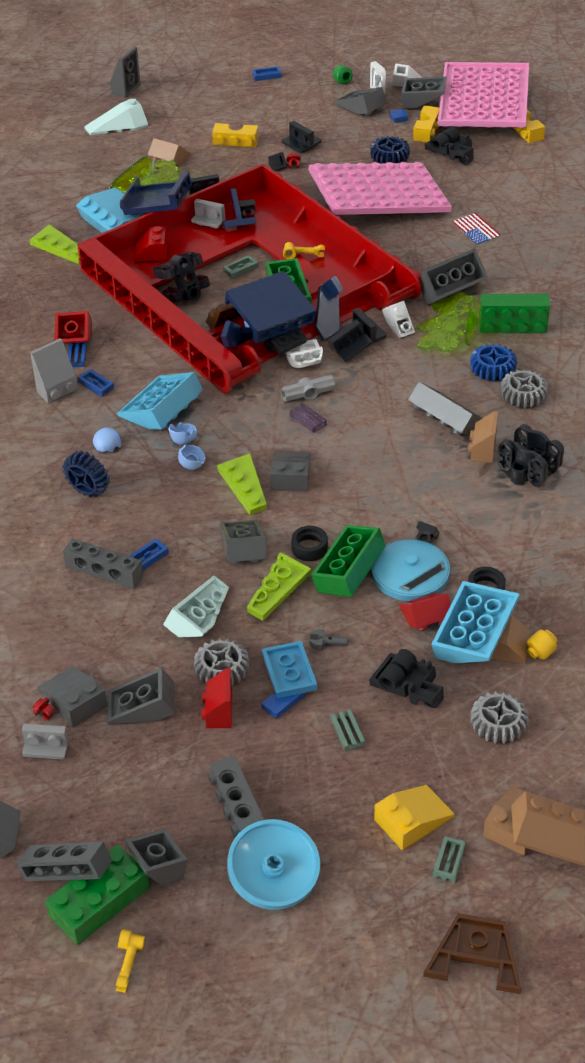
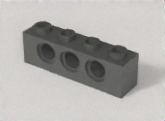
(103, 563)
(229, 772)
(64, 861)

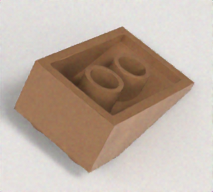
(499, 825)

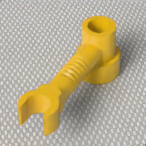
(290, 251)
(131, 943)

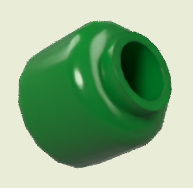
(342, 74)

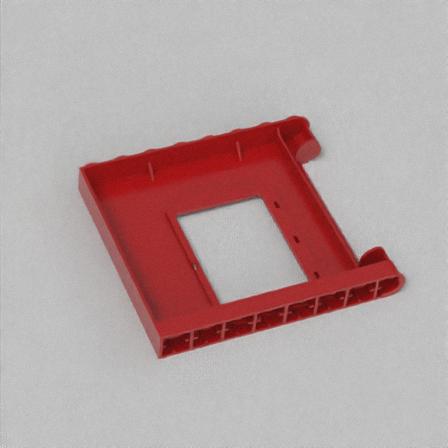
(282, 216)

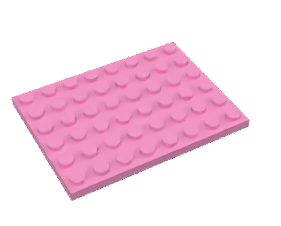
(484, 95)
(379, 188)

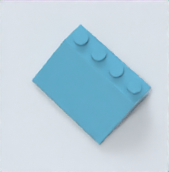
(104, 210)
(162, 400)
(474, 623)

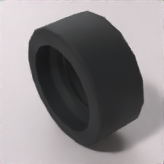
(308, 553)
(488, 574)

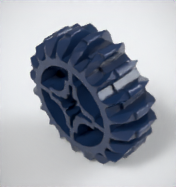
(389, 150)
(86, 474)

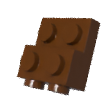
(221, 314)

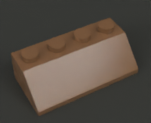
(549, 827)

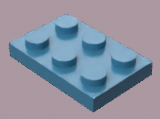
(289, 669)

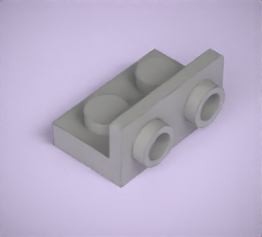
(208, 213)
(45, 741)

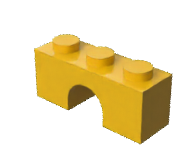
(427, 125)
(533, 131)
(244, 137)

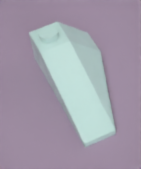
(123, 116)
(197, 611)

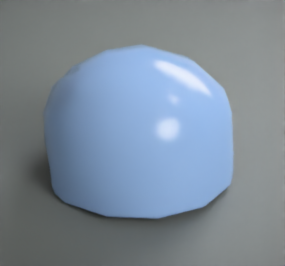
(182, 433)
(106, 440)
(191, 457)

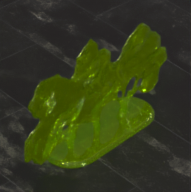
(166, 173)
(447, 324)

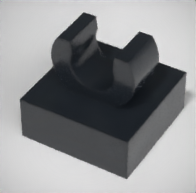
(277, 161)
(247, 206)
(427, 530)

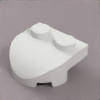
(377, 76)
(305, 354)

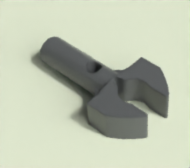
(323, 640)

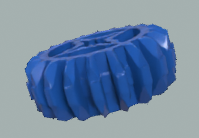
(493, 362)

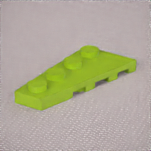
(56, 243)
(244, 483)
(281, 581)

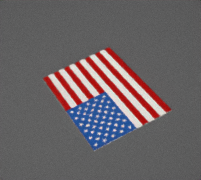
(476, 228)

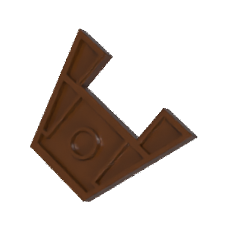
(477, 942)

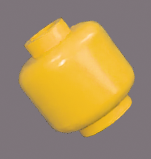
(541, 644)

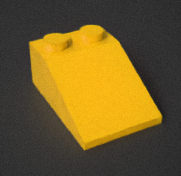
(411, 815)

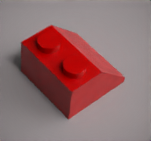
(152, 245)
(73, 327)
(426, 610)
(218, 701)

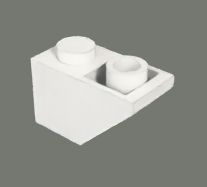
(401, 72)
(398, 319)

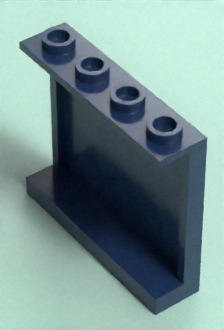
(155, 196)
(271, 306)

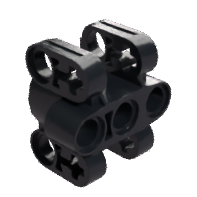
(179, 267)
(530, 457)

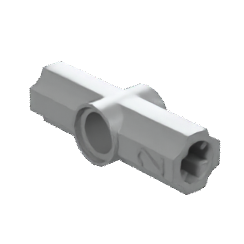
(307, 388)

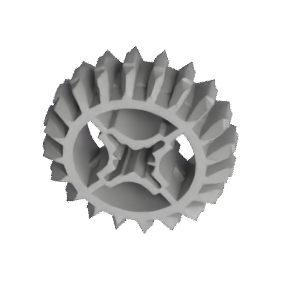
(524, 388)
(220, 656)
(486, 715)

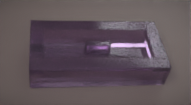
(310, 415)

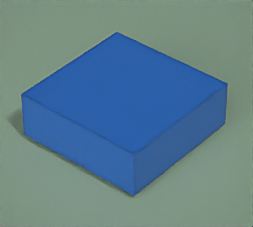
(398, 115)

